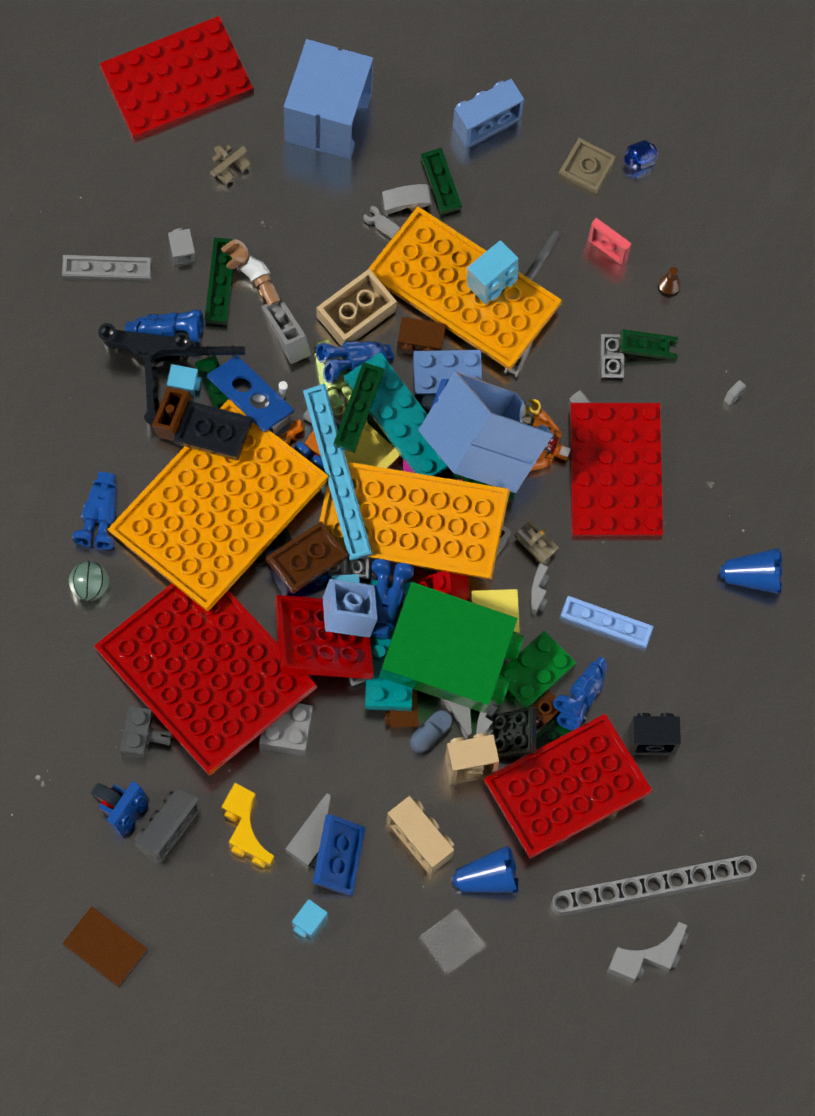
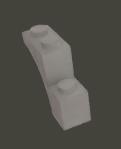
(628, 963)

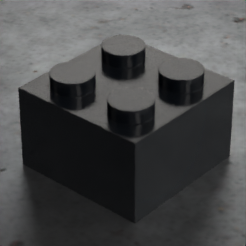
(654, 734)

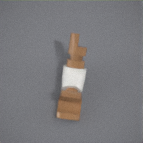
(253, 268)

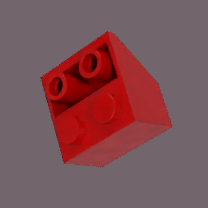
(448, 583)

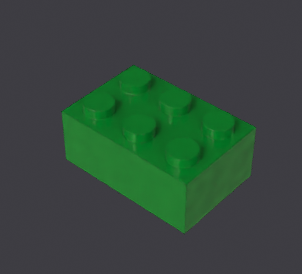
(536, 670)

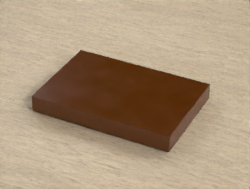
(307, 557)
(105, 946)

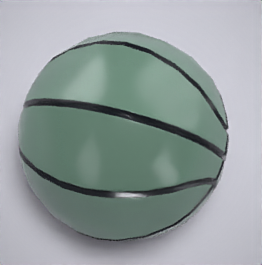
(88, 581)

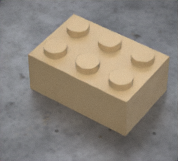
(356, 308)
(471, 758)
(420, 835)

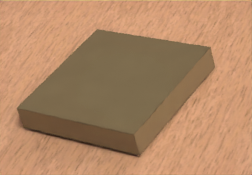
(587, 166)

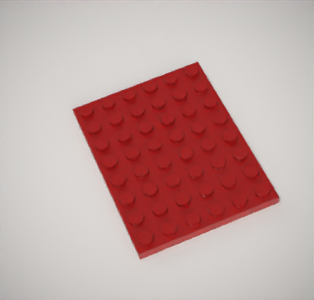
(204, 672)

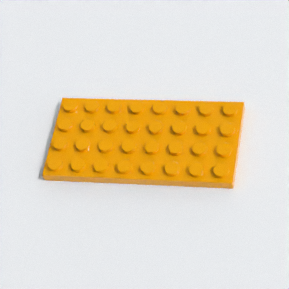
(429, 271)
(425, 519)

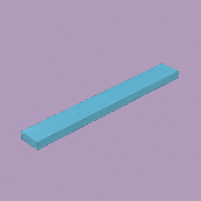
(338, 472)

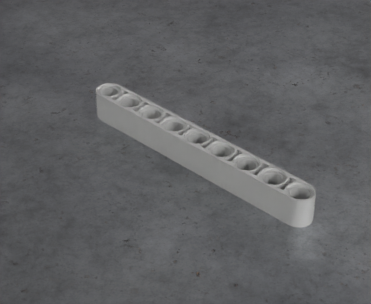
(662, 878)

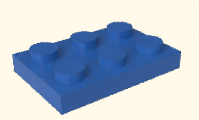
(339, 855)

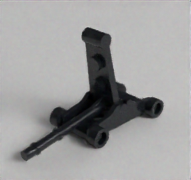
(152, 347)

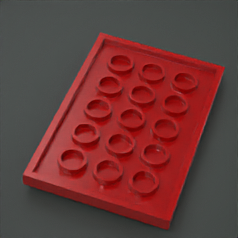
(176, 77)
(616, 470)
(567, 785)

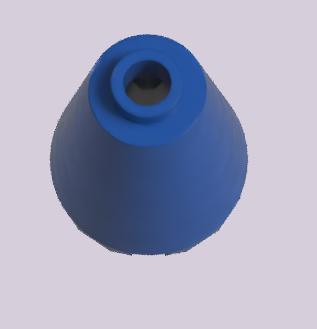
(756, 571)
(489, 873)

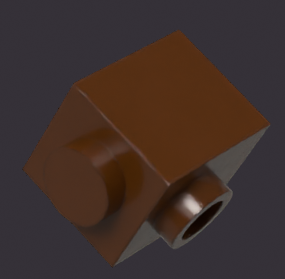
(545, 709)

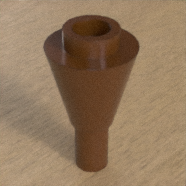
(670, 282)

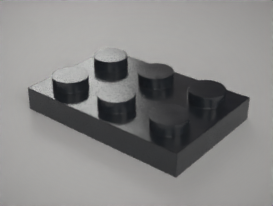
(213, 430)

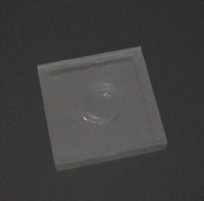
(452, 941)

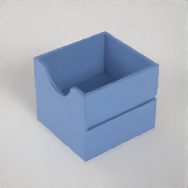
(325, 98)
(482, 432)

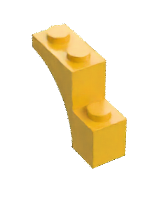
(243, 841)

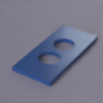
(264, 418)

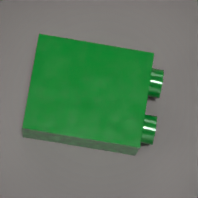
(451, 648)

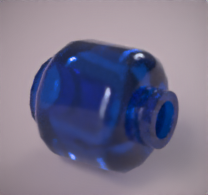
(641, 155)

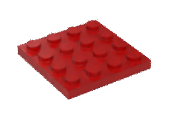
(311, 649)

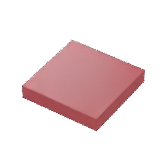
(609, 241)

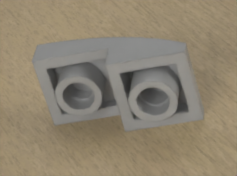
(406, 197)
(611, 360)
(360, 566)
(537, 598)
(484, 724)

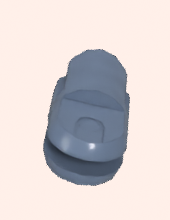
(431, 731)

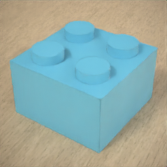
(493, 272)

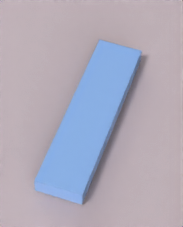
(606, 622)

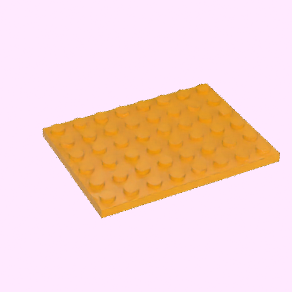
(216, 514)

